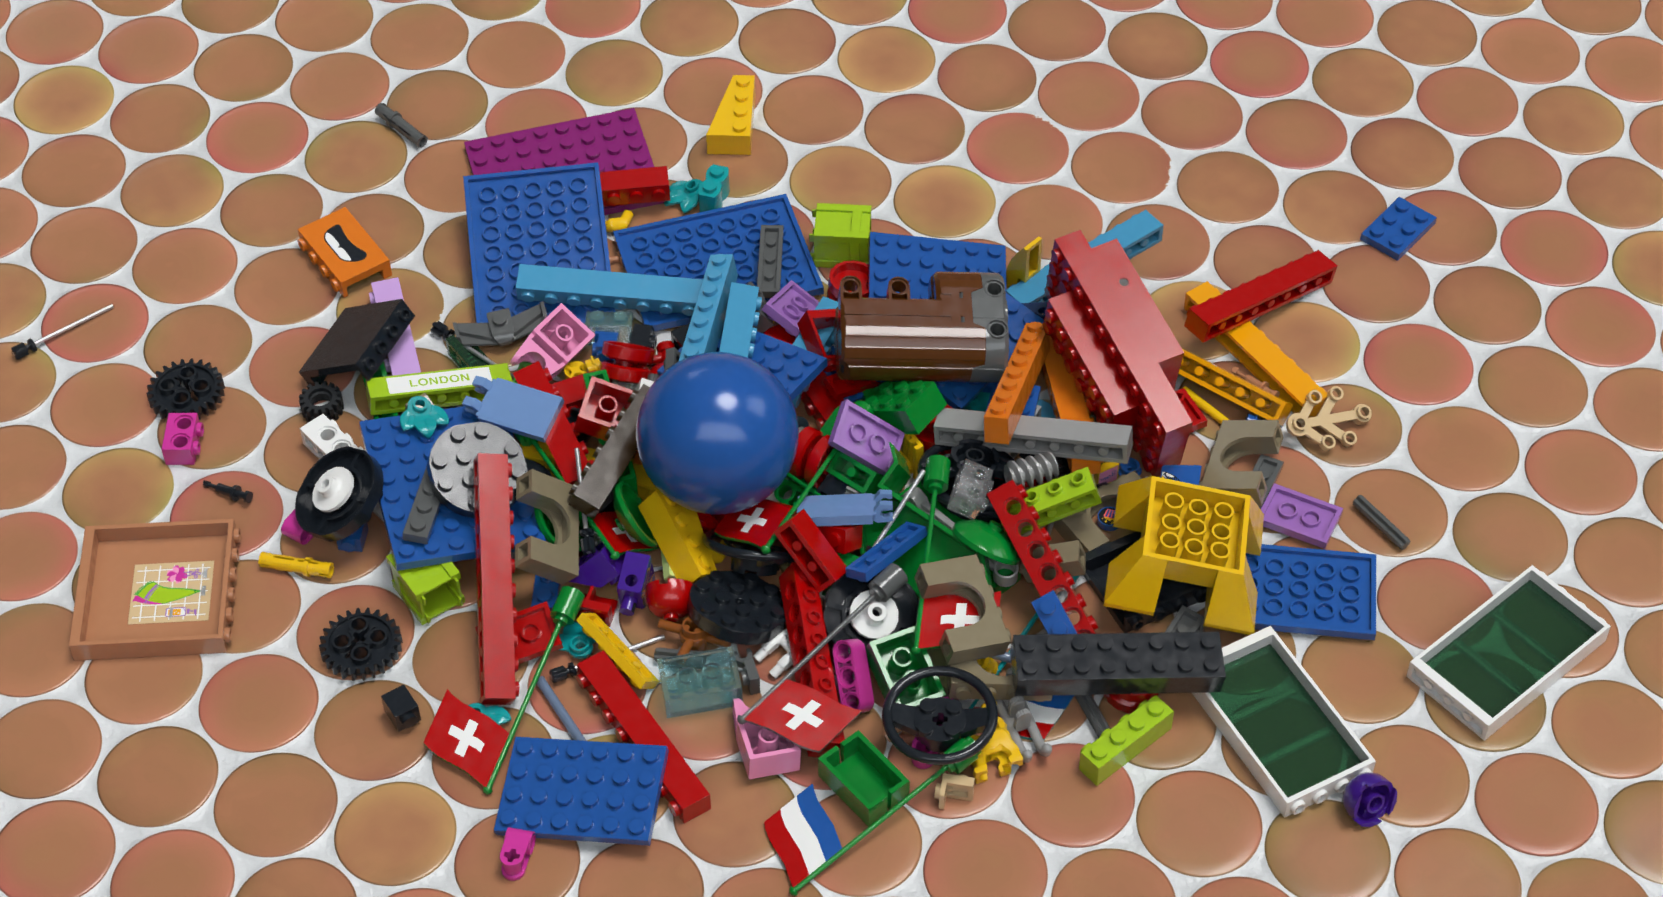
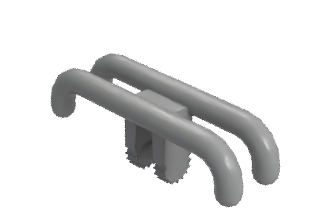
(1020, 718)

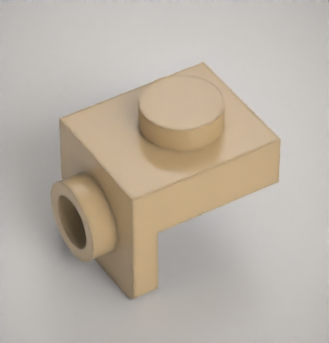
(955, 787)

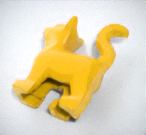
(999, 748)

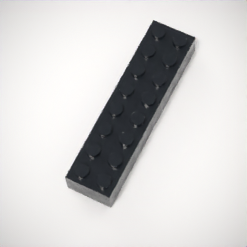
(1117, 663)

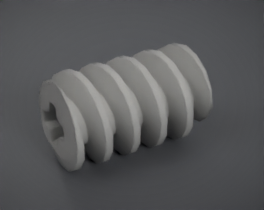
(1032, 469)

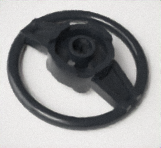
(974, 451)
(747, 556)
(955, 720)

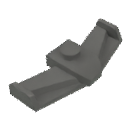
(501, 327)

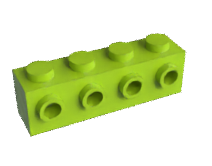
(1061, 497)
(1125, 740)

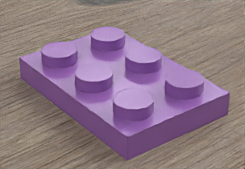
(789, 307)
(865, 437)
(1300, 516)

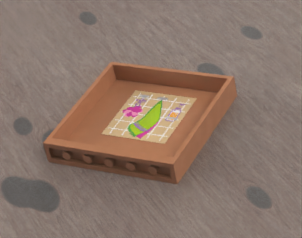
(155, 589)

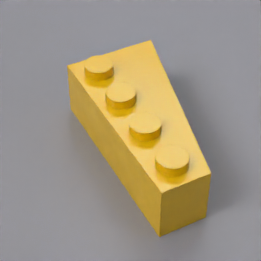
(733, 121)
(678, 537)

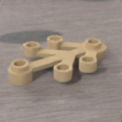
(1326, 420)

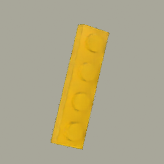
(623, 657)

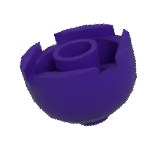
(1369, 798)

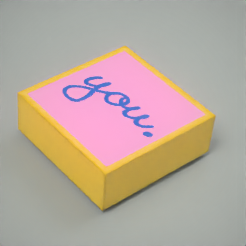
(1108, 473)

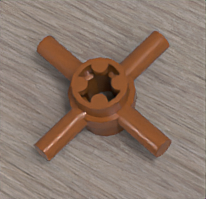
(691, 635)

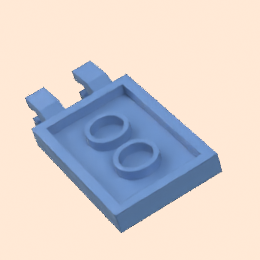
(514, 407)
(848, 508)

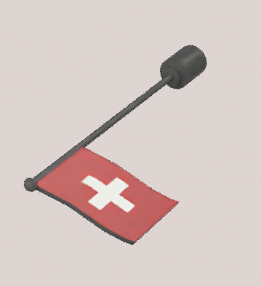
(801, 711)

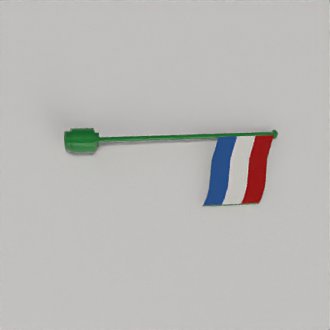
(808, 838)

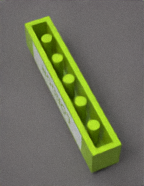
(442, 387)

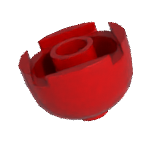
(668, 599)

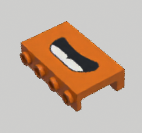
(342, 250)

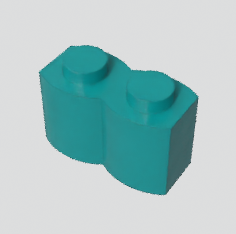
(714, 189)

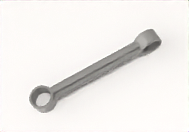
(921, 501)

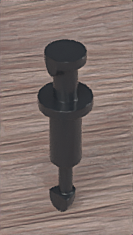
(233, 492)

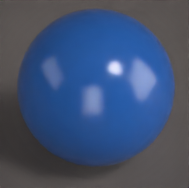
(717, 433)

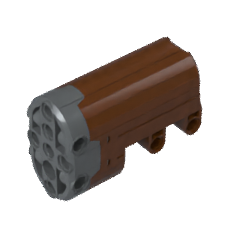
(944, 338)

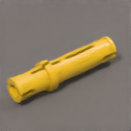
(299, 565)

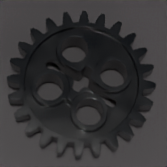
(197, 379)
(358, 637)

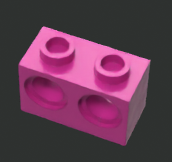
(182, 438)

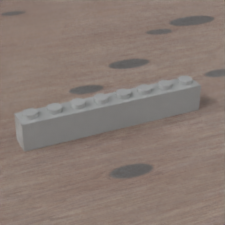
(1041, 434)

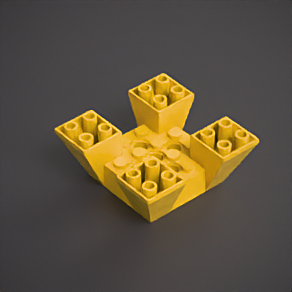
(1189, 538)

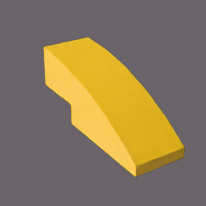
(1025, 263)

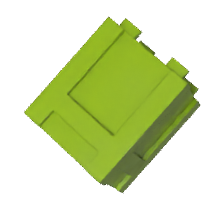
(840, 234)
(428, 589)

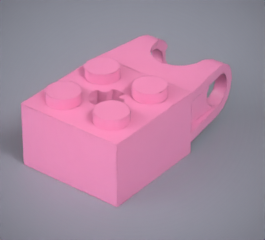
(555, 341)
(761, 749)

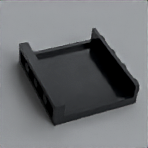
(358, 340)
(1171, 596)

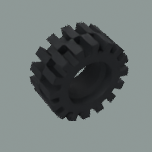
(319, 393)

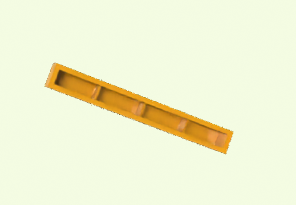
(1262, 357)

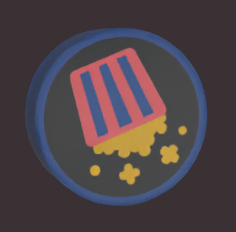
(1106, 519)

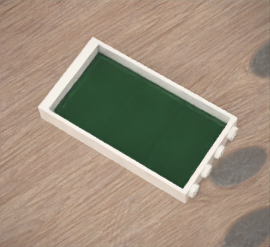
(1508, 652)
(1283, 725)

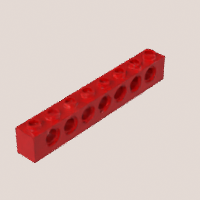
(1002, 500)
(805, 632)

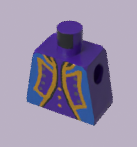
(634, 576)

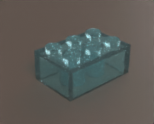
(699, 681)

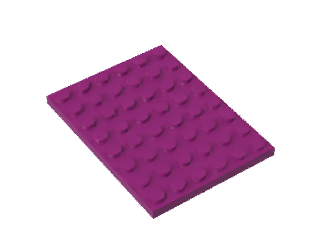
(607, 138)

